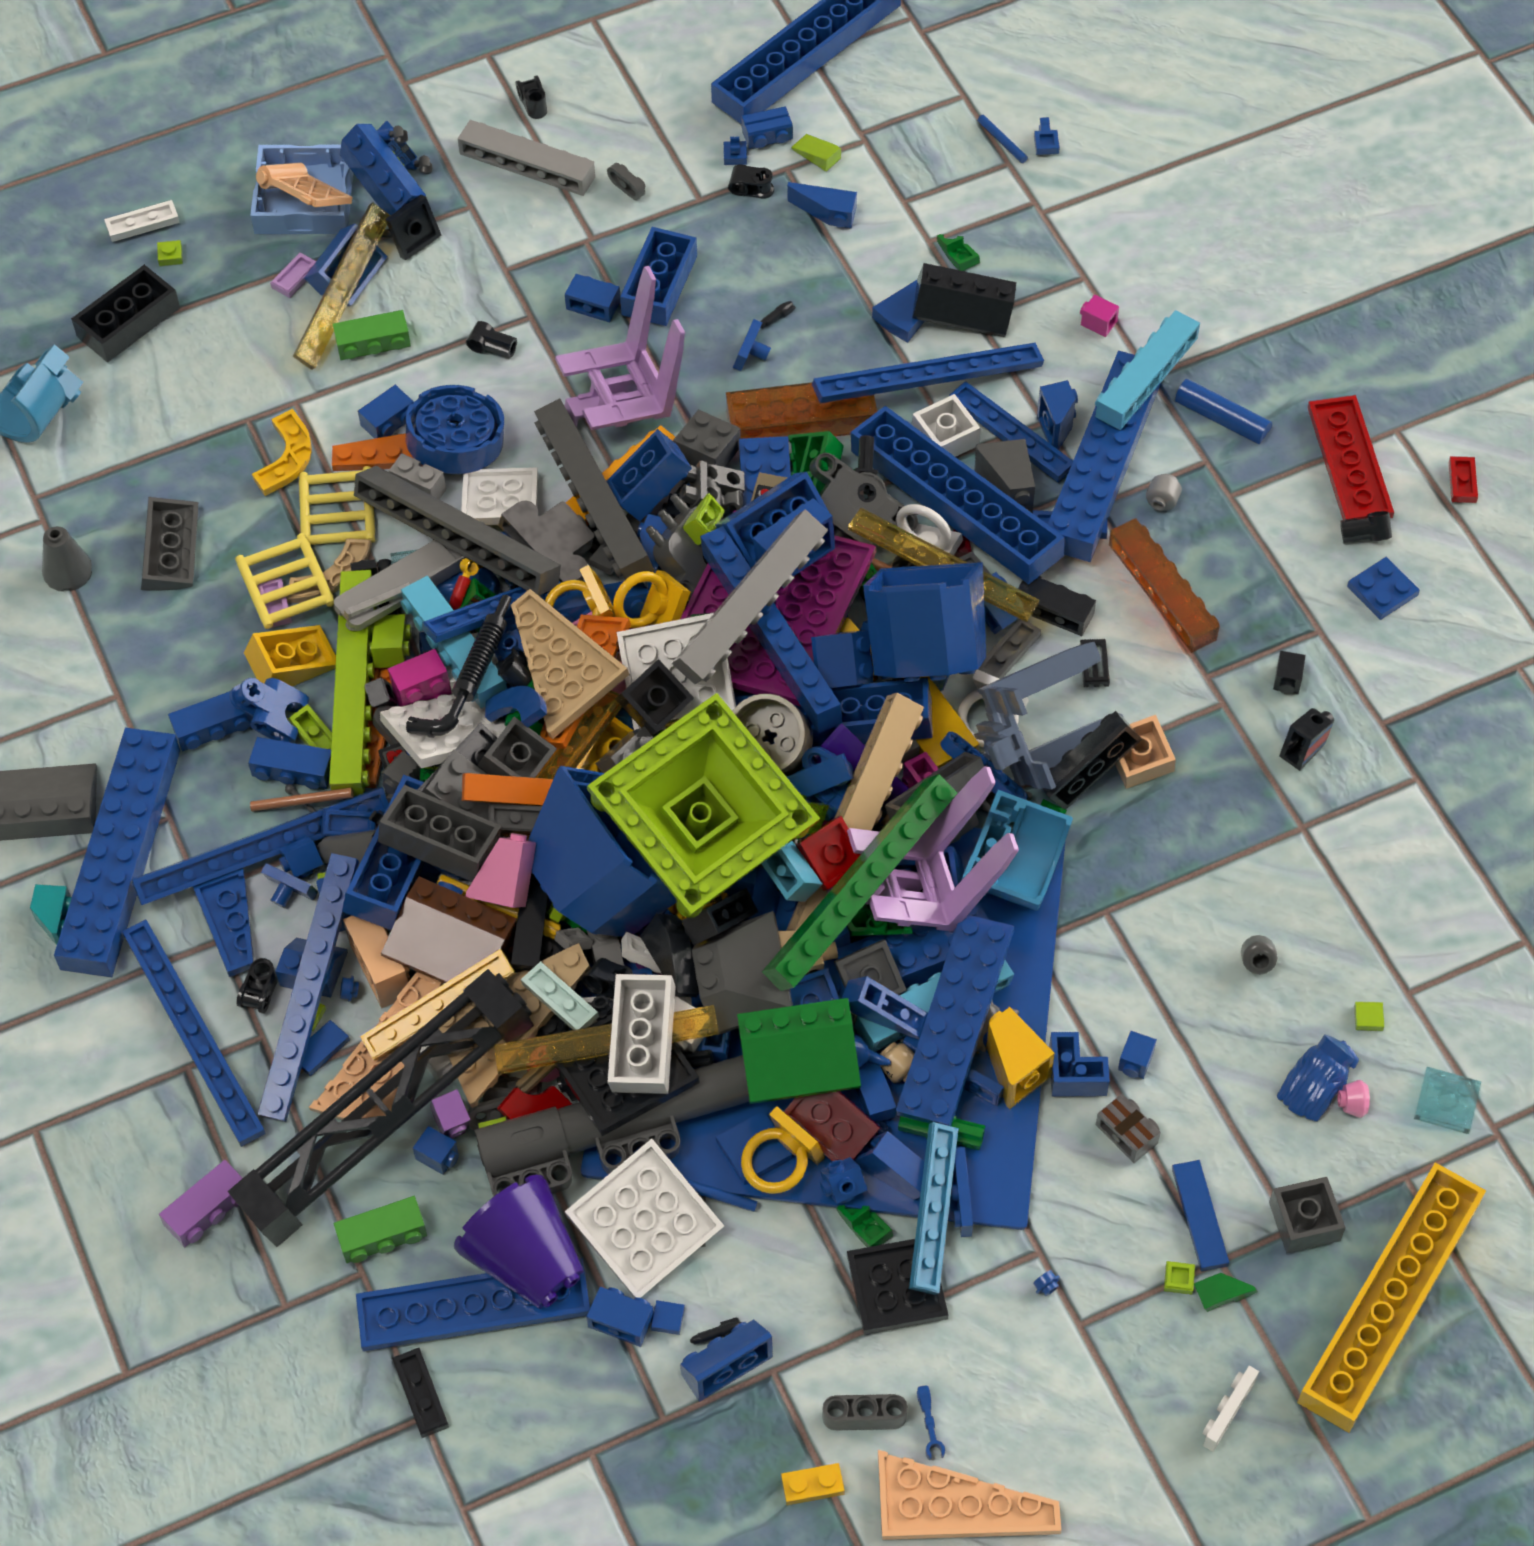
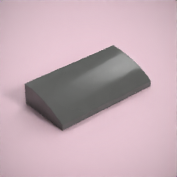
(169, 544)

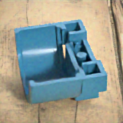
(36, 396)
(1040, 840)

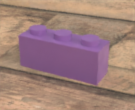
(201, 1205)

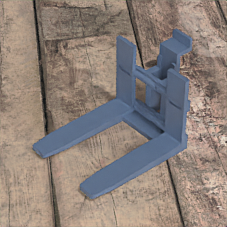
(1003, 698)

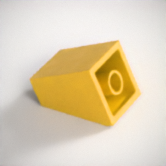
(1017, 1056)

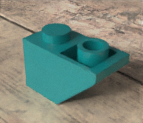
(50, 908)

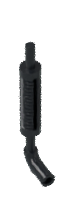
(470, 674)

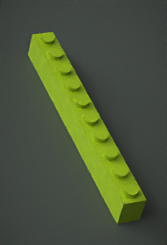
(351, 701)

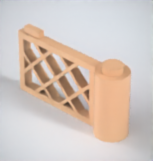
(295, 181)

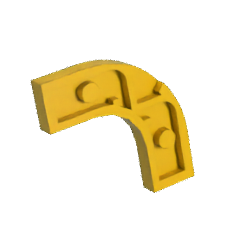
(293, 460)

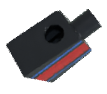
(1315, 729)

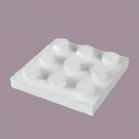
(494, 491)

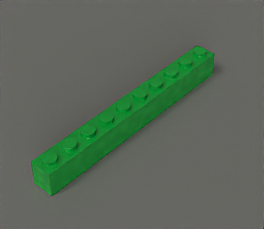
(859, 883)

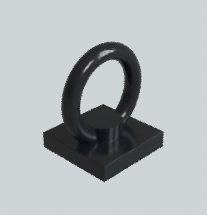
(412, 227)

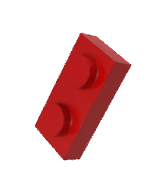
(1463, 479)

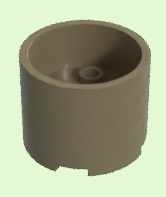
(777, 715)

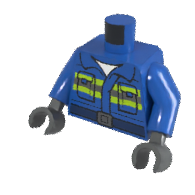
(396, 140)

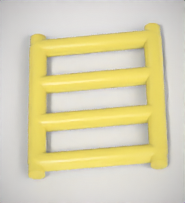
(307, 500)
(260, 600)

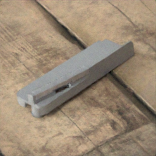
(358, 602)

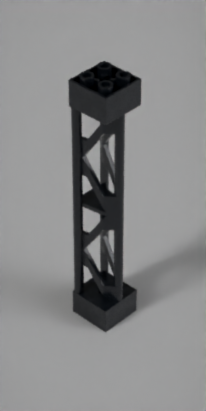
(508, 1022)

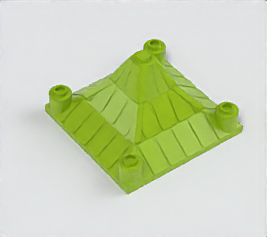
(703, 804)

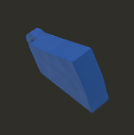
(896, 313)

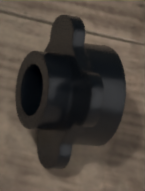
(602, 1005)

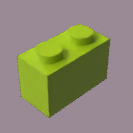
(391, 641)

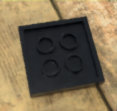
(883, 1292)

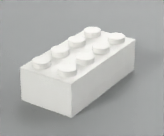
(641, 1033)

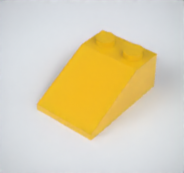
(290, 654)

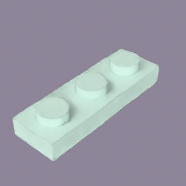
(559, 997)

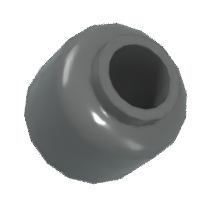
(1259, 954)

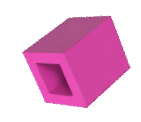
(1099, 315)

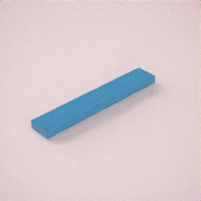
(933, 1208)

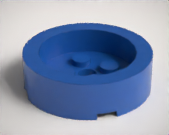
(450, 447)

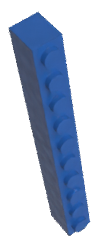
(776, 636)

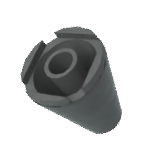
(64, 561)
(348, 845)

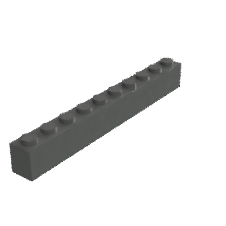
(592, 489)
(457, 530)

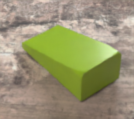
(818, 151)
(703, 518)
(311, 728)

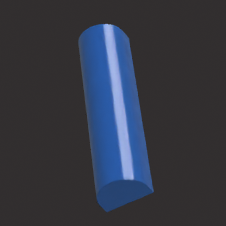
(1223, 411)

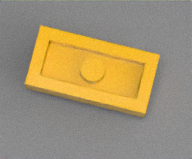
(812, 1484)

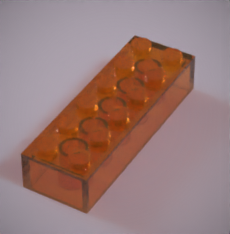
(794, 410)

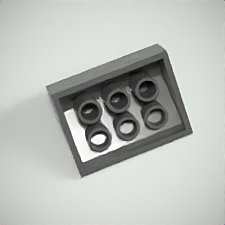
(47, 801)

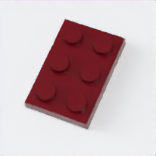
(834, 1123)

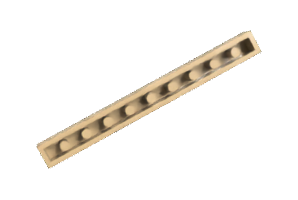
(872, 777)

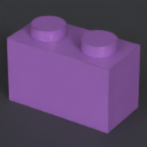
(450, 1114)

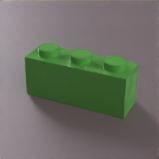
(371, 335)
(380, 1230)

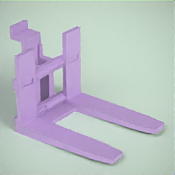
(630, 396)
(940, 902)

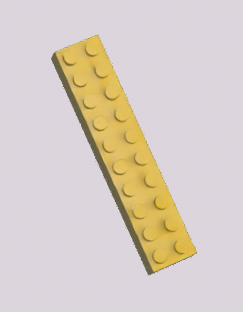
(1391, 1297)

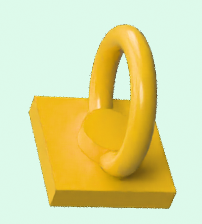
(592, 591)
(663, 603)
(794, 1140)

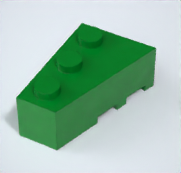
(810, 445)

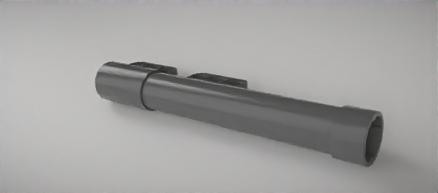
(546, 1138)

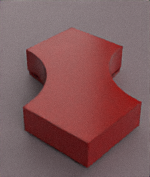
(521, 1103)

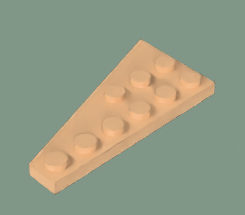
(361, 1062)
(946, 1504)

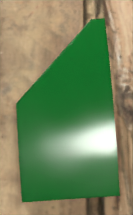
(959, 254)
(866, 1225)
(1222, 1289)

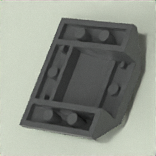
(732, 968)

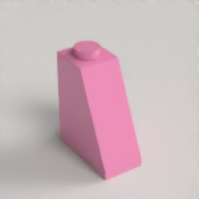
(505, 873)

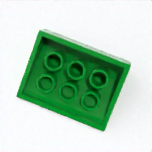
(799, 1050)

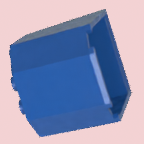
(926, 620)
(590, 862)

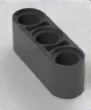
(876, 1403)

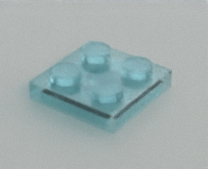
(1447, 1100)

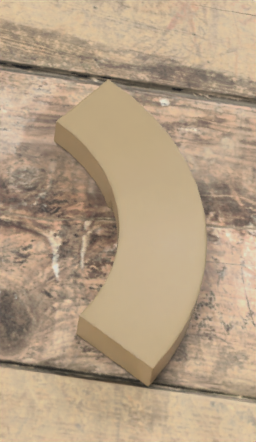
(353, 551)

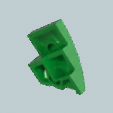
(865, 925)

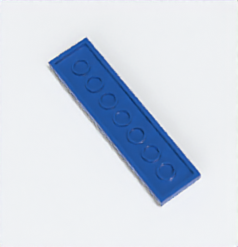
(955, 1021)
(456, 1309)

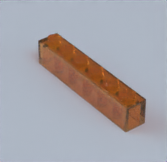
(1164, 585)

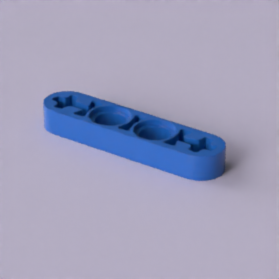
(955, 745)

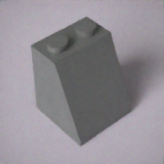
(1008, 468)

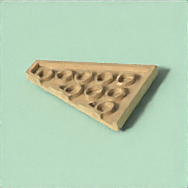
(563, 662)
(569, 966)

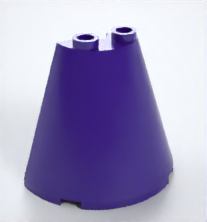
(846, 742)
(522, 1242)

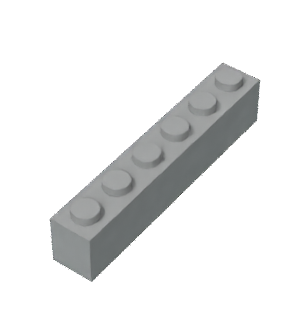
(526, 157)

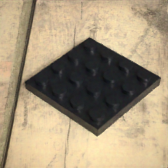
(613, 1109)

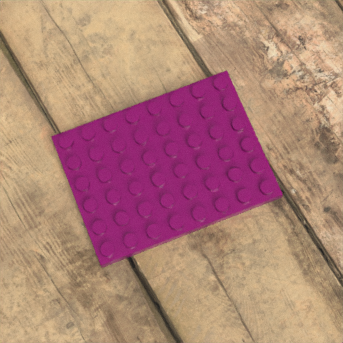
(811, 605)

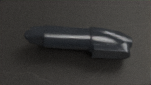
(782, 310)
(721, 1331)

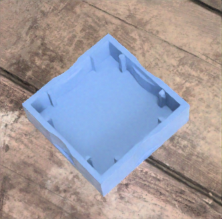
(282, 213)

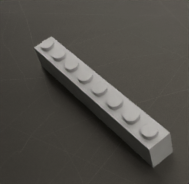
(749, 598)

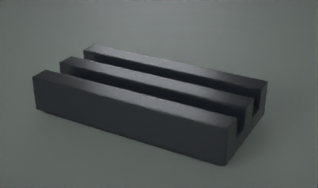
(1096, 680)

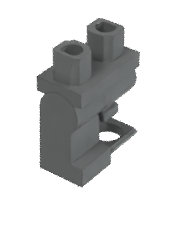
(718, 482)

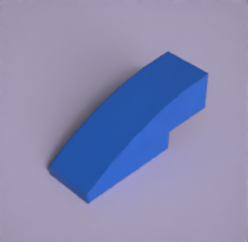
(875, 1093)

